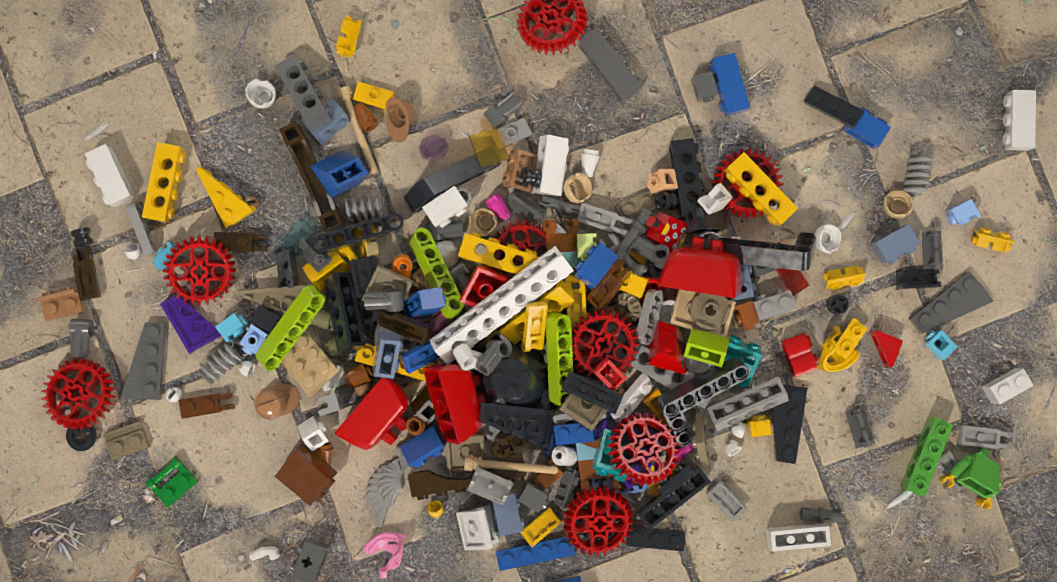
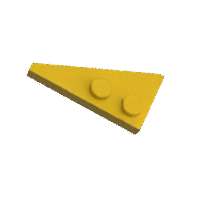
(227, 203)

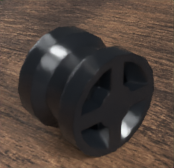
(530, 177)
(666, 201)
(82, 237)
(653, 271)
(841, 303)

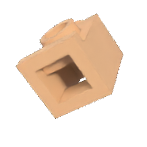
(658, 183)

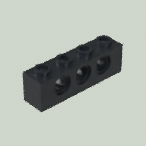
(677, 149)
(344, 312)
(663, 505)

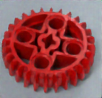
(553, 26)
(764, 162)
(513, 230)
(174, 277)
(608, 318)
(69, 393)
(649, 442)
(593, 515)

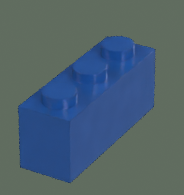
(729, 84)
(424, 303)

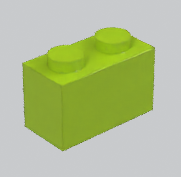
(706, 347)

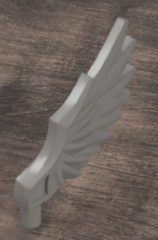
(385, 487)

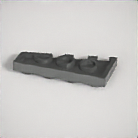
(955, 301)
(146, 370)

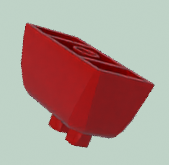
(703, 269)
(454, 400)
(376, 416)

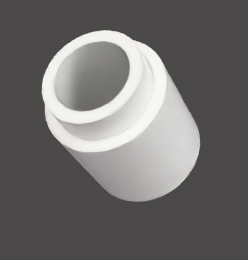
(564, 456)

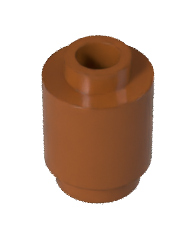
(358, 375)

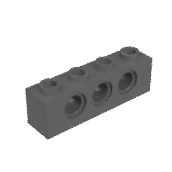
(289, 71)

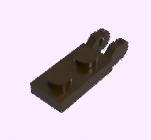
(240, 241)
(86, 275)
(404, 326)

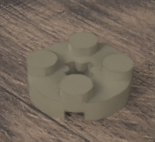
(710, 321)

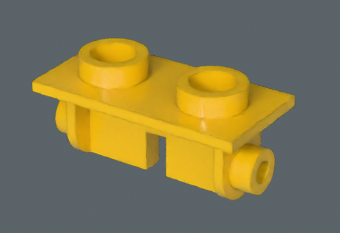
(347, 45)
(1000, 240)
(367, 248)
(852, 276)
(850, 338)

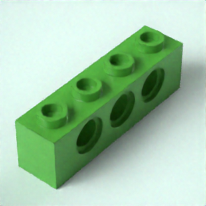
(926, 456)

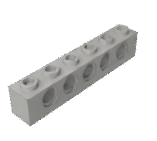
(663, 378)

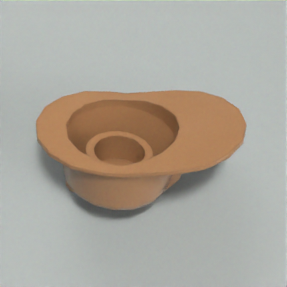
(399, 116)
(276, 401)

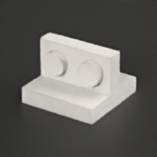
(477, 528)

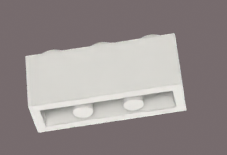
(1019, 120)
(552, 163)
(109, 176)
(798, 537)

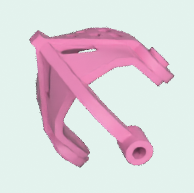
(381, 542)

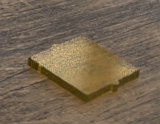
(488, 147)

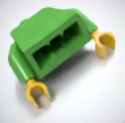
(977, 474)

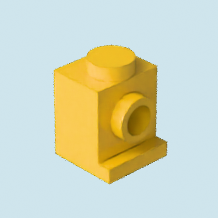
(758, 426)

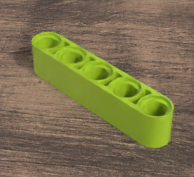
(436, 264)
(290, 327)
(556, 350)

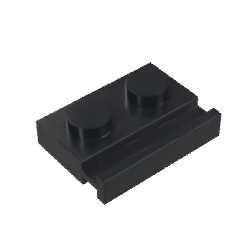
(362, 273)
(673, 479)

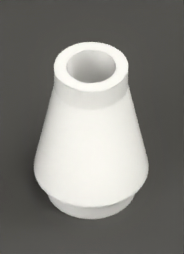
(589, 161)

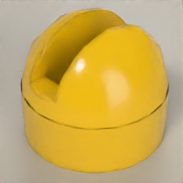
(435, 508)

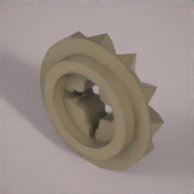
(633, 306)

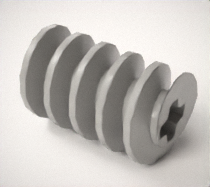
(917, 173)
(365, 209)
(219, 364)

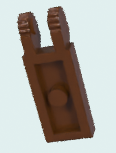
(608, 286)
(204, 405)

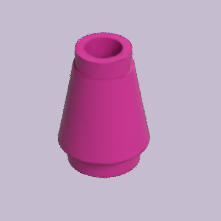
(498, 206)

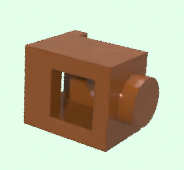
(746, 315)
(545, 479)

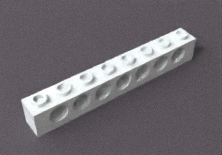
(502, 304)

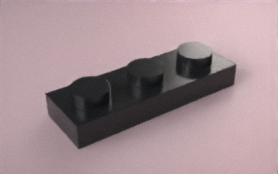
(834, 107)
(592, 392)
(656, 538)

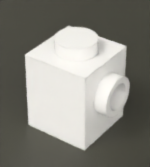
(313, 433)

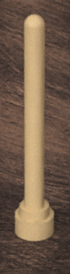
(344, 95)
(472, 463)

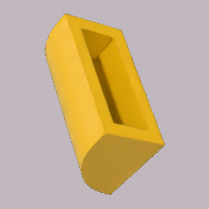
(337, 264)

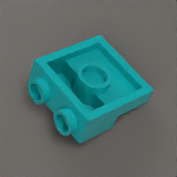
(748, 353)
(602, 459)

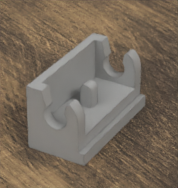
(333, 401)
(490, 486)

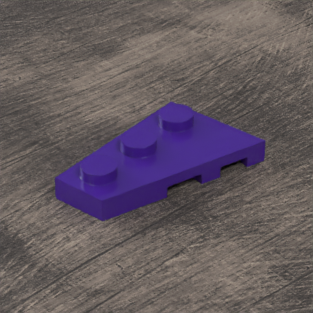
(189, 324)

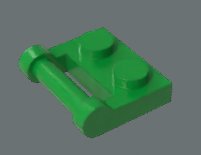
(176, 486)

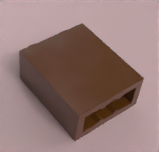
(306, 474)

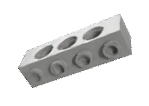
(748, 403)

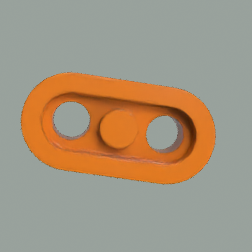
(402, 259)

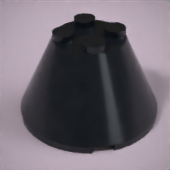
(516, 379)

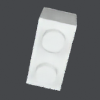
(446, 207)
(1007, 386)

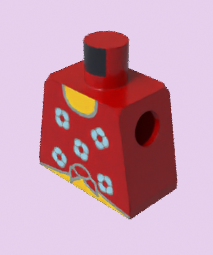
(666, 231)

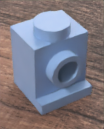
(962, 213)
(260, 336)

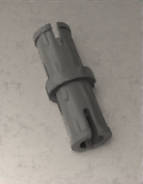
(560, 205)
(820, 515)

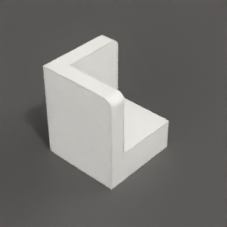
(715, 200)
(336, 381)

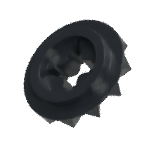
(80, 444)

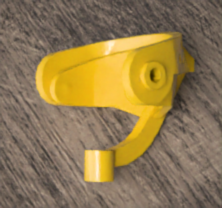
(827, 353)

